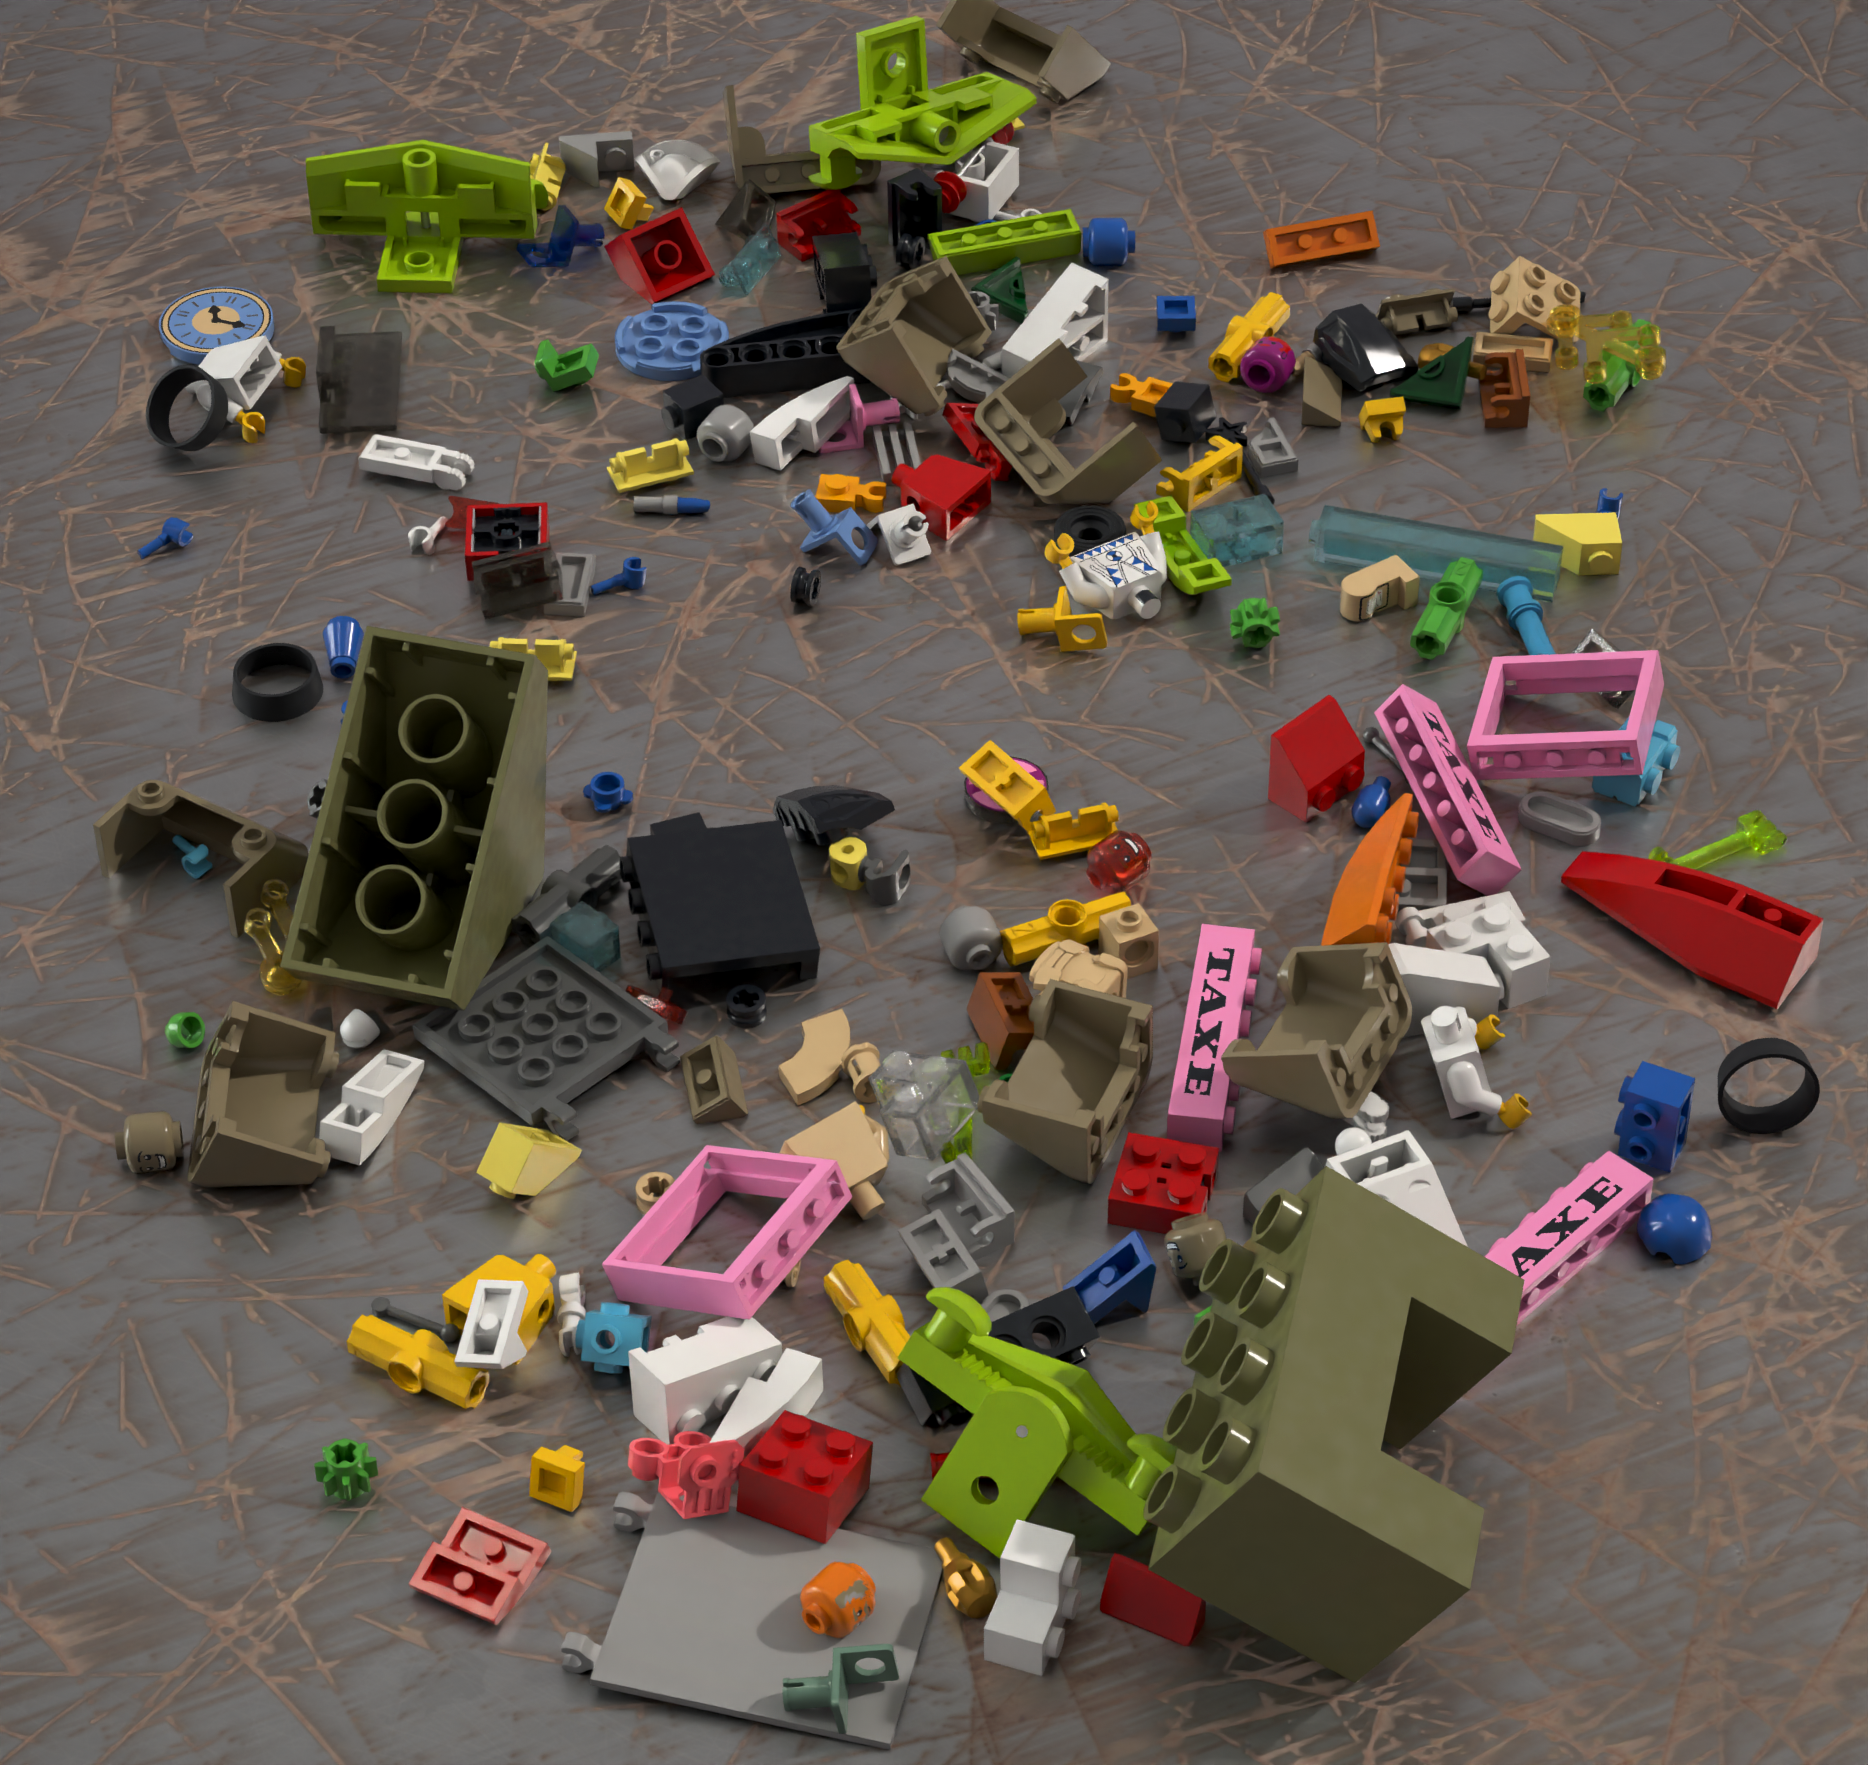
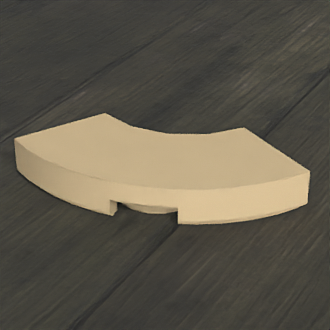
(819, 1059)

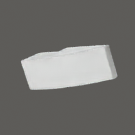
(801, 424)
(370, 1106)
(791, 1387)

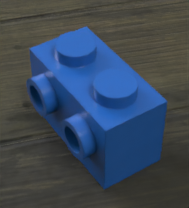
(1654, 1116)

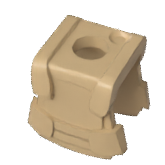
(1074, 965)

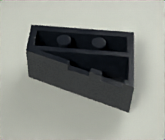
(843, 271)

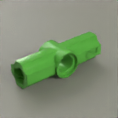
(1619, 376)
(1446, 608)

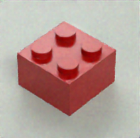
(804, 1476)

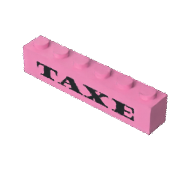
(1447, 791)
(1213, 1019)
(1572, 1228)

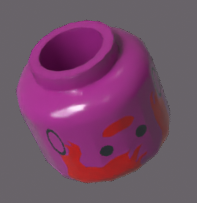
(1267, 364)

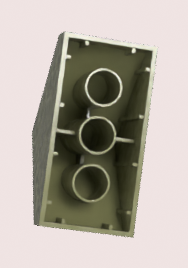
(425, 821)

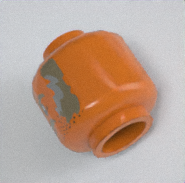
(838, 1599)

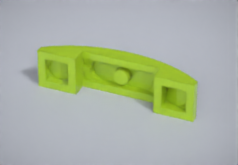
(1185, 561)

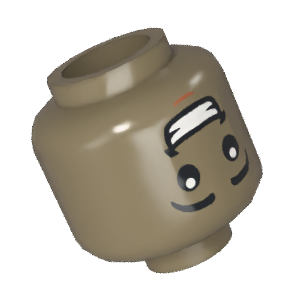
(150, 1142)
(1192, 1244)

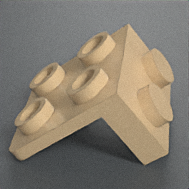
(1527, 295)

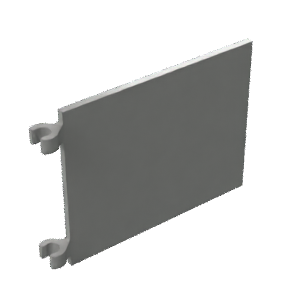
(720, 1622)

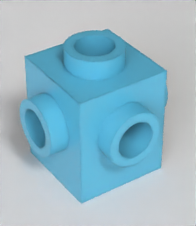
(628, 1330)

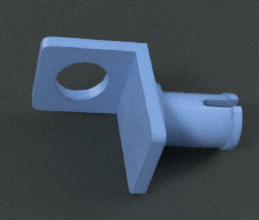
(827, 527)

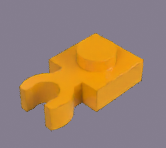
(1140, 394)
(841, 492)

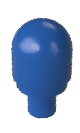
(1372, 802)

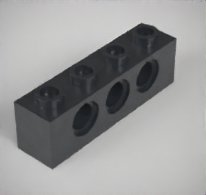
(1057, 1317)

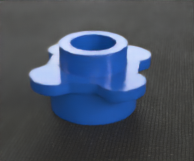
(607, 792)

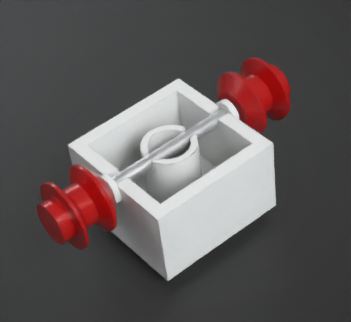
(980, 179)

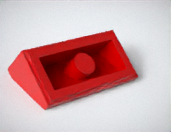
(1151, 1601)

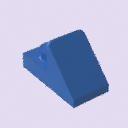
(1117, 1276)

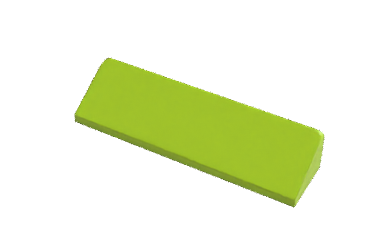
(999, 242)

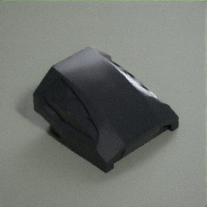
(1362, 348)
(829, 811)

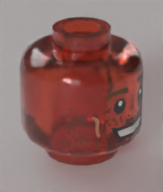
(1118, 862)

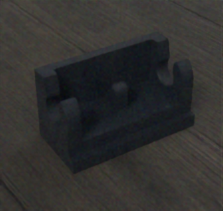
(913, 206)

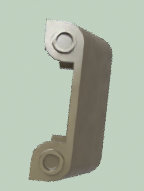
(910, 332)
(1333, 1034)
(1074, 1078)
(261, 1102)

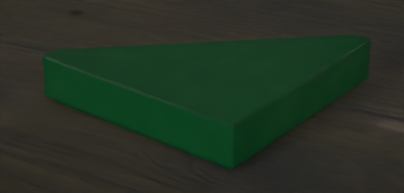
(1007, 290)
(1441, 380)

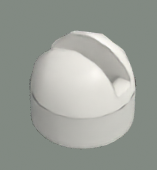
(358, 1030)

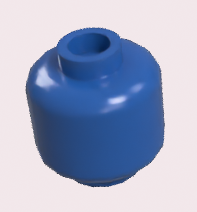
(1108, 241)

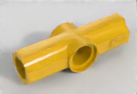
(1261, 321)
(1064, 921)
(869, 1318)
(417, 1361)

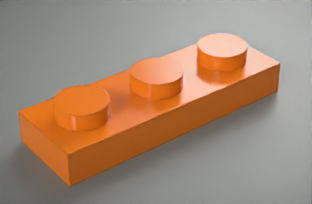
(1321, 239)

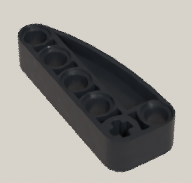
(782, 356)

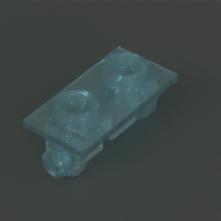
(752, 261)

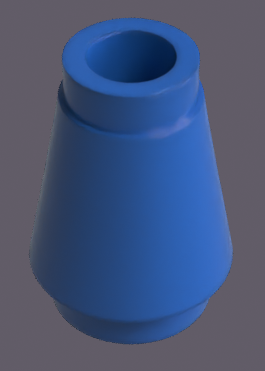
(343, 644)

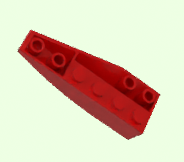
(1703, 921)

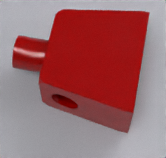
(944, 491)

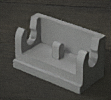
(971, 1206)
(943, 1255)

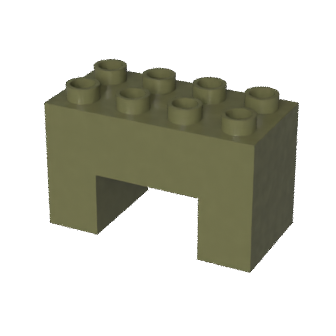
(1316, 1349)

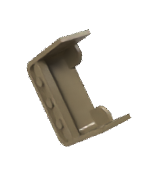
(1028, 51)
(778, 171)
(1027, 413)
(162, 806)

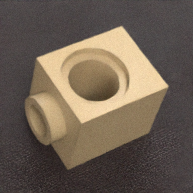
(1130, 937)

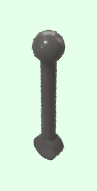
(1371, 735)
(381, 1308)

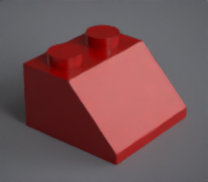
(660, 257)
(1315, 760)

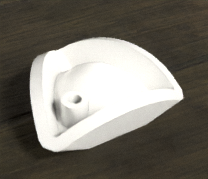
(676, 167)

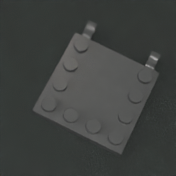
(545, 1034)

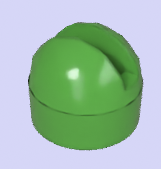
(188, 1024)

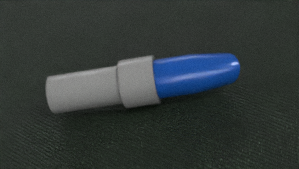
(670, 505)

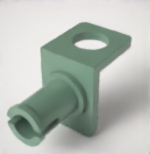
(834, 1689)

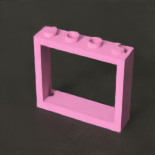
(1566, 752)
(814, 1198)

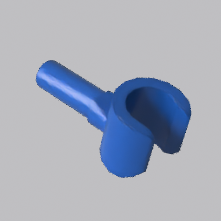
(1608, 504)
(173, 531)
(631, 577)

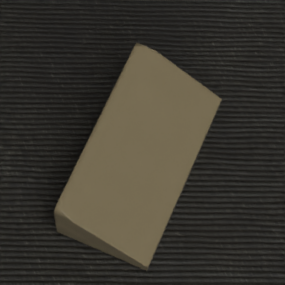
(1321, 395)
(713, 1082)

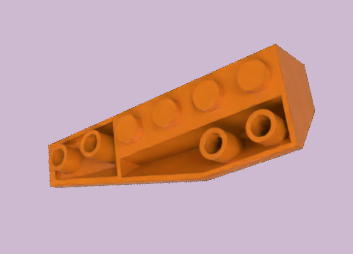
(1372, 877)

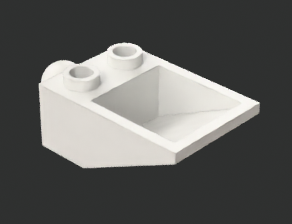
(1398, 1173)

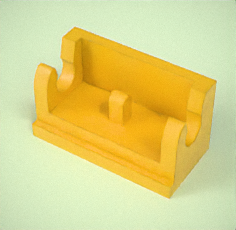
(1203, 477)
(1007, 784)

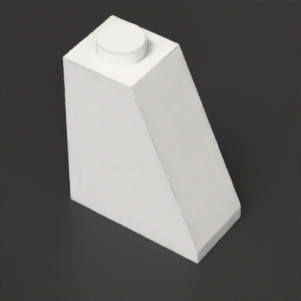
(1446, 979)

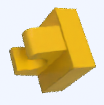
(627, 204)
(1380, 414)
(557, 1477)

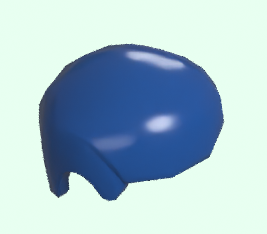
(1676, 1227)

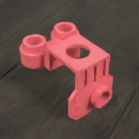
(691, 1469)

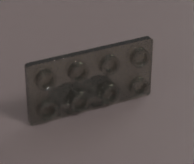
(358, 381)

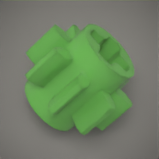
(1254, 622)
(346, 1469)

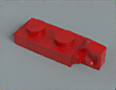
(961, 419)

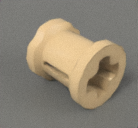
(868, 1061)

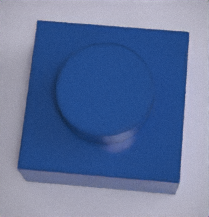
(1176, 313)

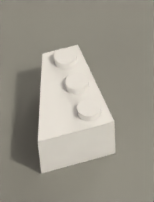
(1071, 311)
(699, 1376)

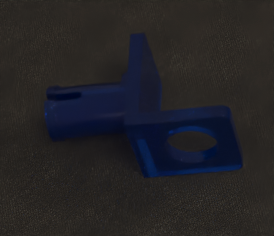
(565, 236)

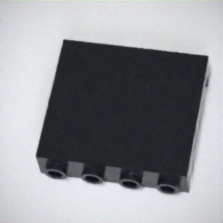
(719, 901)

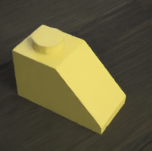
(1588, 540)
(525, 1159)

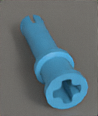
(1525, 614)

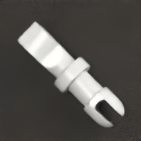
(571, 1311)

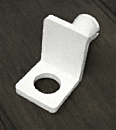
(903, 534)

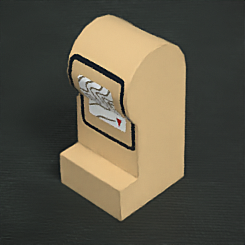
(1378, 588)

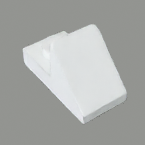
(492, 1326)

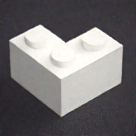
(1505, 945)
(1034, 1598)

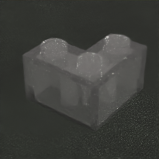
(923, 1101)

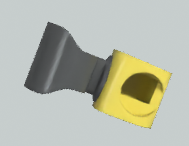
(852, 868)

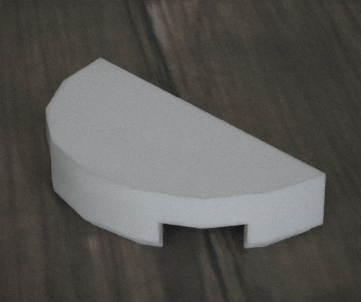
(972, 378)

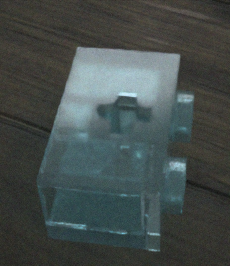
(1238, 530)

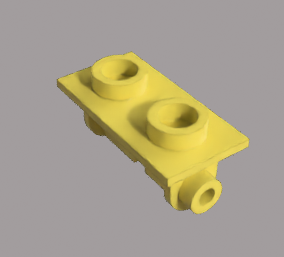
(548, 171)
(635, 470)
(554, 654)

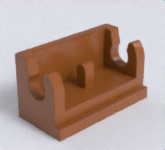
(1505, 391)
(1001, 1015)

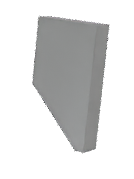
(1272, 452)

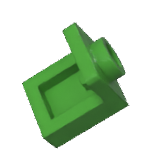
(567, 368)

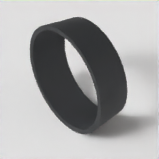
(165, 393)
(276, 706)
(1777, 1116)

